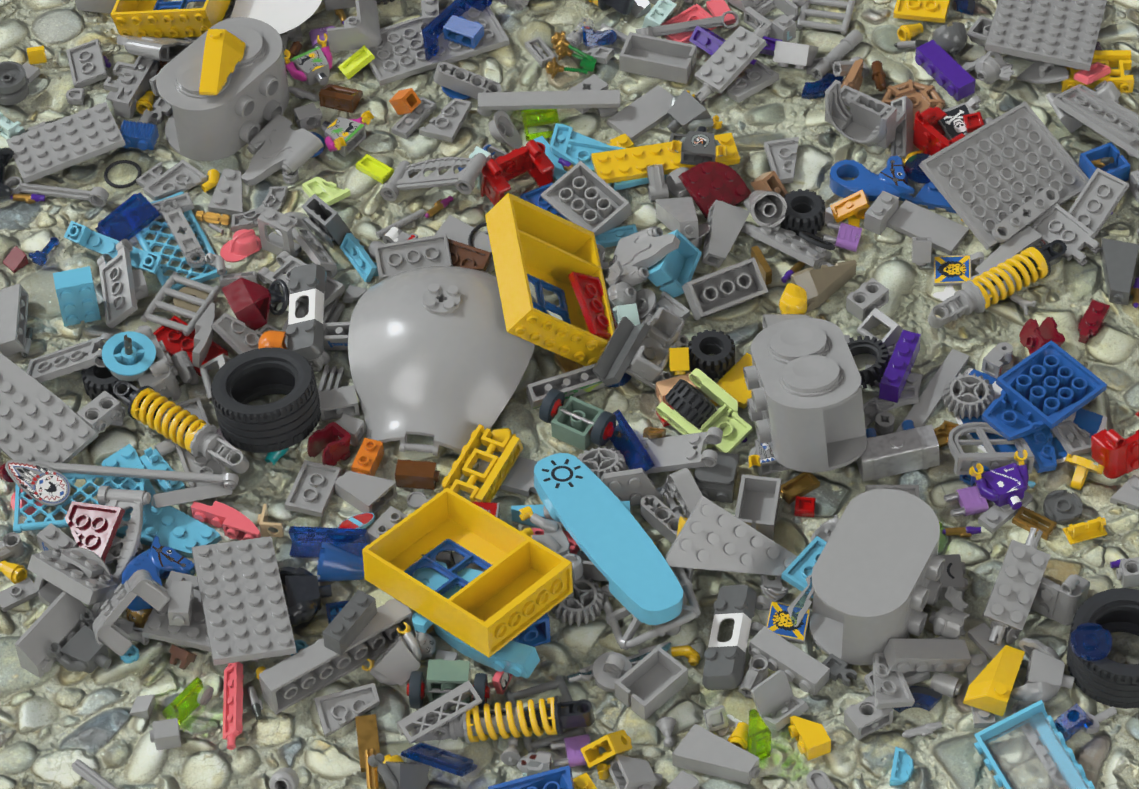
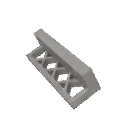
(436, 708)

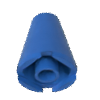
(338, 565)

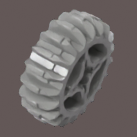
(968, 401)
(603, 460)
(581, 604)

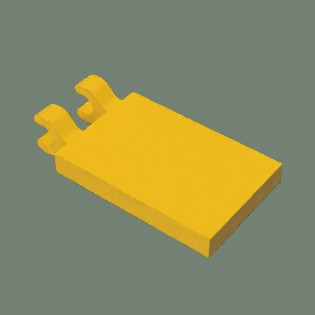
(734, 382)

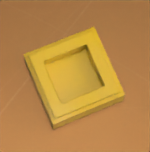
(36, 55)

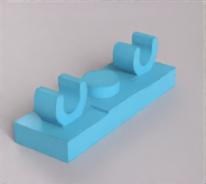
(359, 257)
(156, 462)

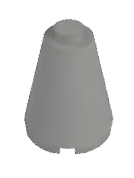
(767, 208)

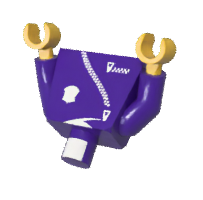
(1003, 484)

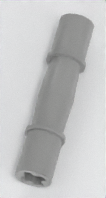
(837, 54)

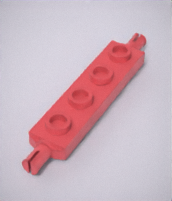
(233, 703)

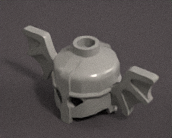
(989, 68)
(621, 292)
(948, 621)

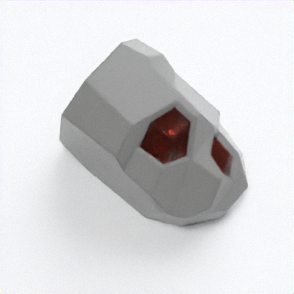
(535, 763)

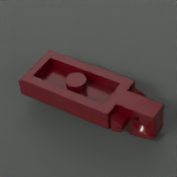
(1092, 320)

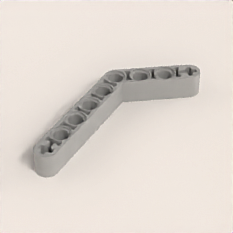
(666, 523)

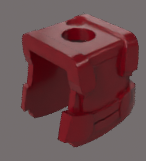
(1035, 337)
(334, 447)

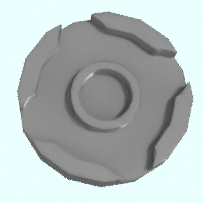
(609, 669)

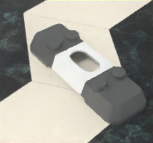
(307, 333)
(727, 660)

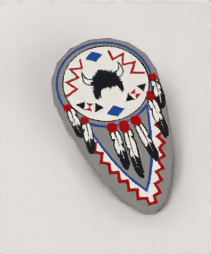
(39, 482)

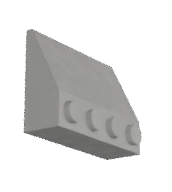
(587, 200)

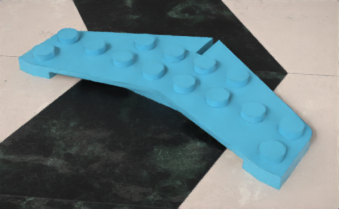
(578, 147)
(168, 523)

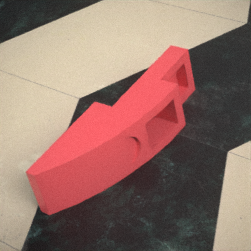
(223, 516)

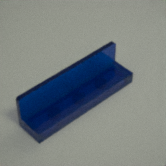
(629, 445)
(308, 540)

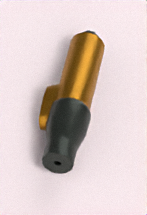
(1102, 162)

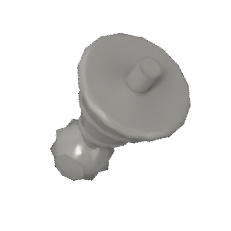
(1010, 634)
(666, 726)
(511, 755)

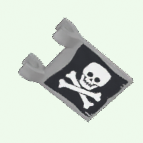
(953, 123)

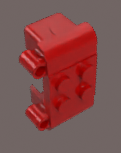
(928, 133)
(506, 167)
(1115, 452)

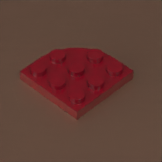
(714, 182)

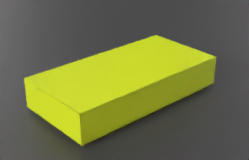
(356, 62)
(374, 168)

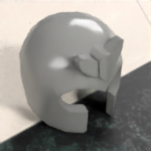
(674, 183)

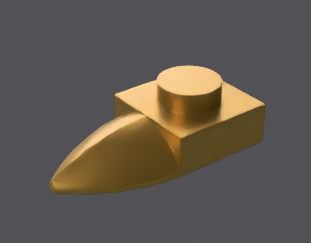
(652, 433)

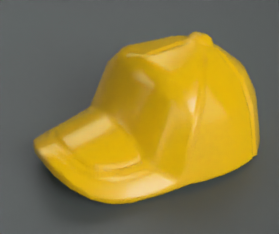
(793, 300)

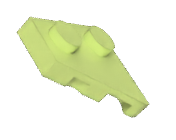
(325, 190)

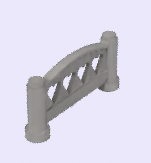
(463, 180)
(124, 499)

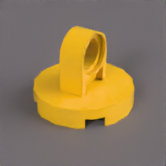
(1082, 467)

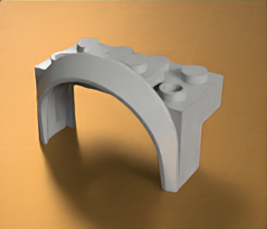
(52, 568)

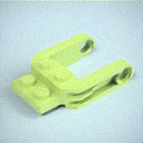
(725, 418)

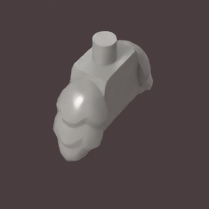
(1043, 673)

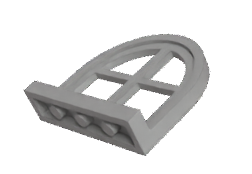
(991, 459)

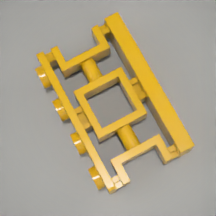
(1114, 59)
(495, 472)

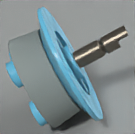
(128, 355)

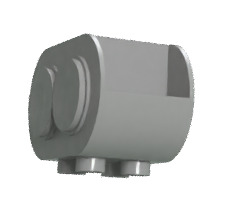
(252, 96)
(806, 395)
(876, 575)

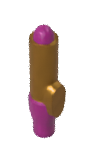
(438, 206)

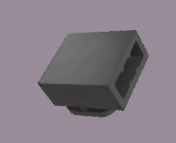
(324, 221)
(719, 481)

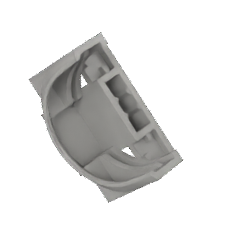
(868, 119)

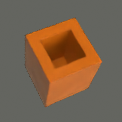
(405, 101)

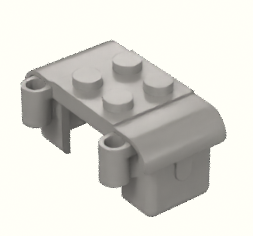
(653, 352)
(162, 375)
(1061, 601)
(105, 626)

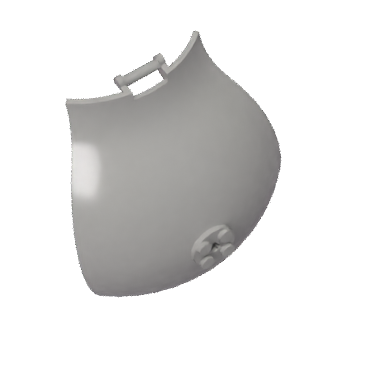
(433, 356)

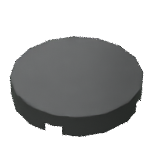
(1062, 507)

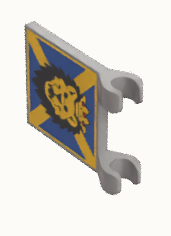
(955, 269)
(780, 621)

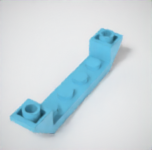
(103, 244)

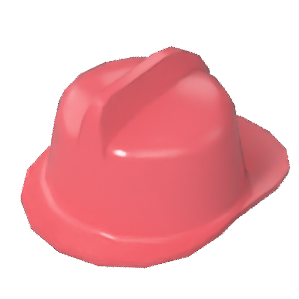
(241, 246)

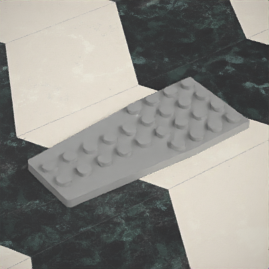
(1103, 116)
(36, 420)

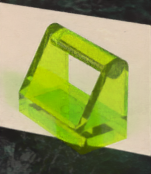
(538, 117)
(185, 702)
(759, 736)

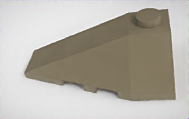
(823, 282)

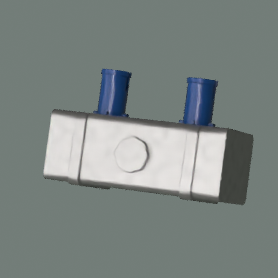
(898, 452)

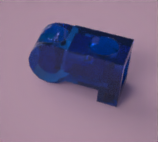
(598, 37)
(1072, 721)

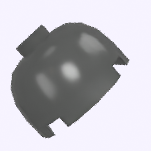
(951, 38)

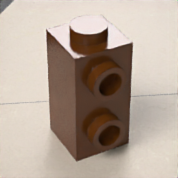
(416, 474)

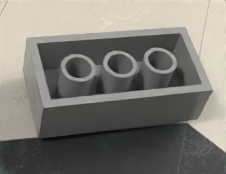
(724, 288)

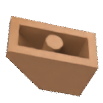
(769, 182)

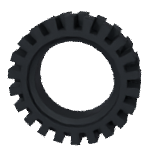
(875, 348)

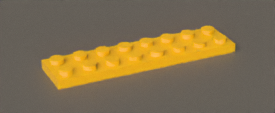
(633, 162)

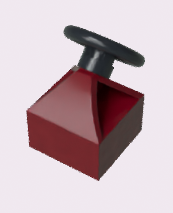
(252, 301)

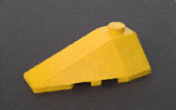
(220, 57)
(994, 684)

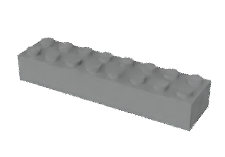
(319, 666)

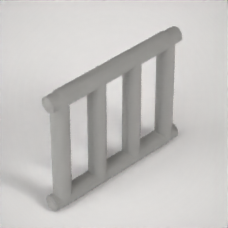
(846, 17)
(194, 316)

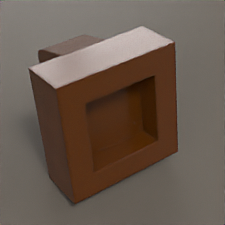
(181, 654)

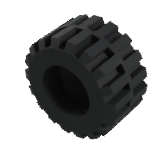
(804, 212)
(711, 343)
(96, 384)
(690, 403)

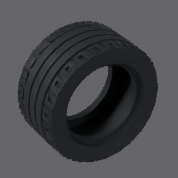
(269, 425)
(1105, 679)

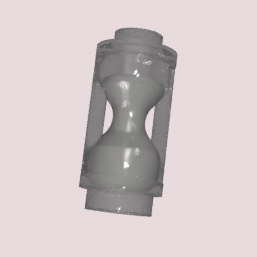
(576, 37)

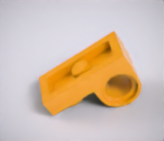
(854, 204)

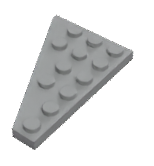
(724, 543)

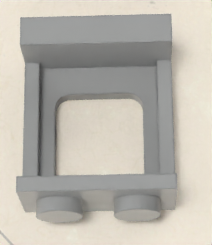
(756, 17)
(273, 242)

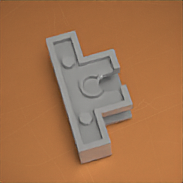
(130, 85)

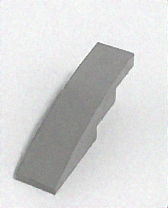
(1010, 248)
(203, 336)

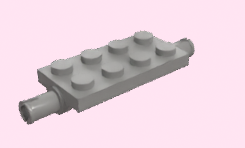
(730, 60)
(789, 243)
(1016, 586)

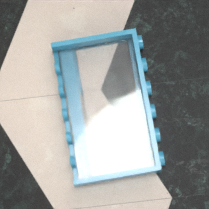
(1030, 753)

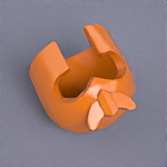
(272, 339)

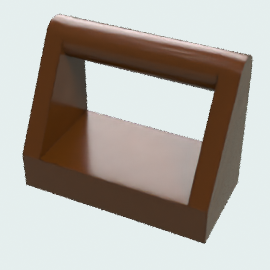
(340, 98)

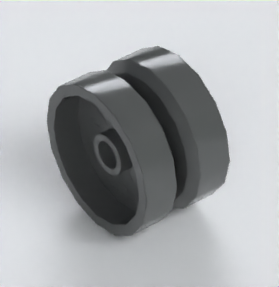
(13, 83)

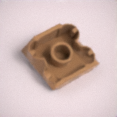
(853, 78)

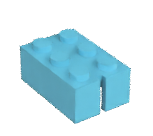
(675, 267)
(76, 296)

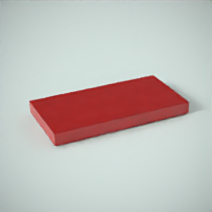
(589, 296)
(176, 341)

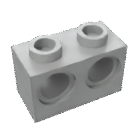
(866, 298)
(101, 412)

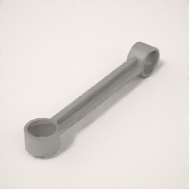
(688, 26)
(90, 196)

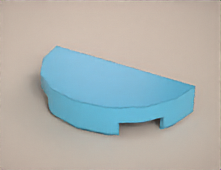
(902, 767)

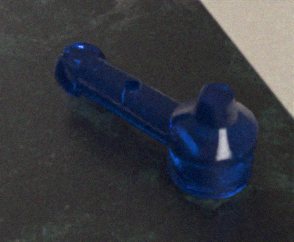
(40, 257)

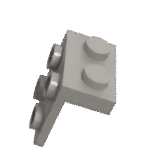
(776, 701)

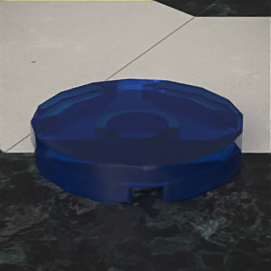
(1091, 642)

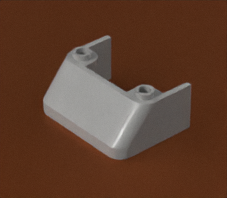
(358, 29)

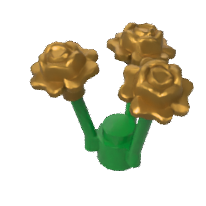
(562, 48)

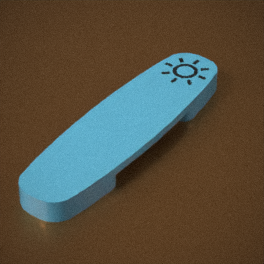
(609, 538)

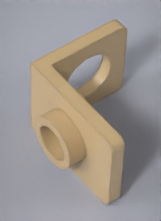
(264, 525)

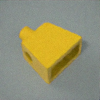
(614, 744)

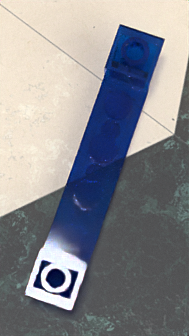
(435, 27)

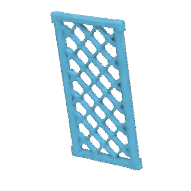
(202, 239)
(30, 524)

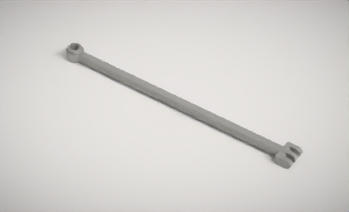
(228, 479)

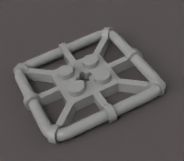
(625, 641)

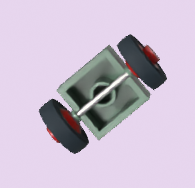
(576, 421)
(442, 678)

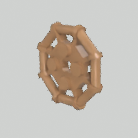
(919, 99)

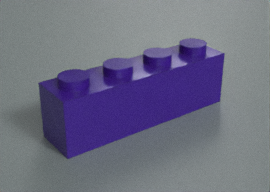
(945, 70)
(899, 366)

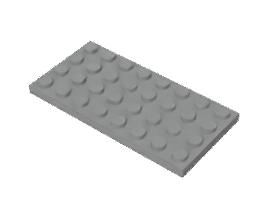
(403, 53)
(243, 601)

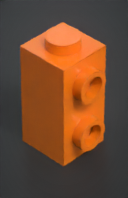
(368, 457)

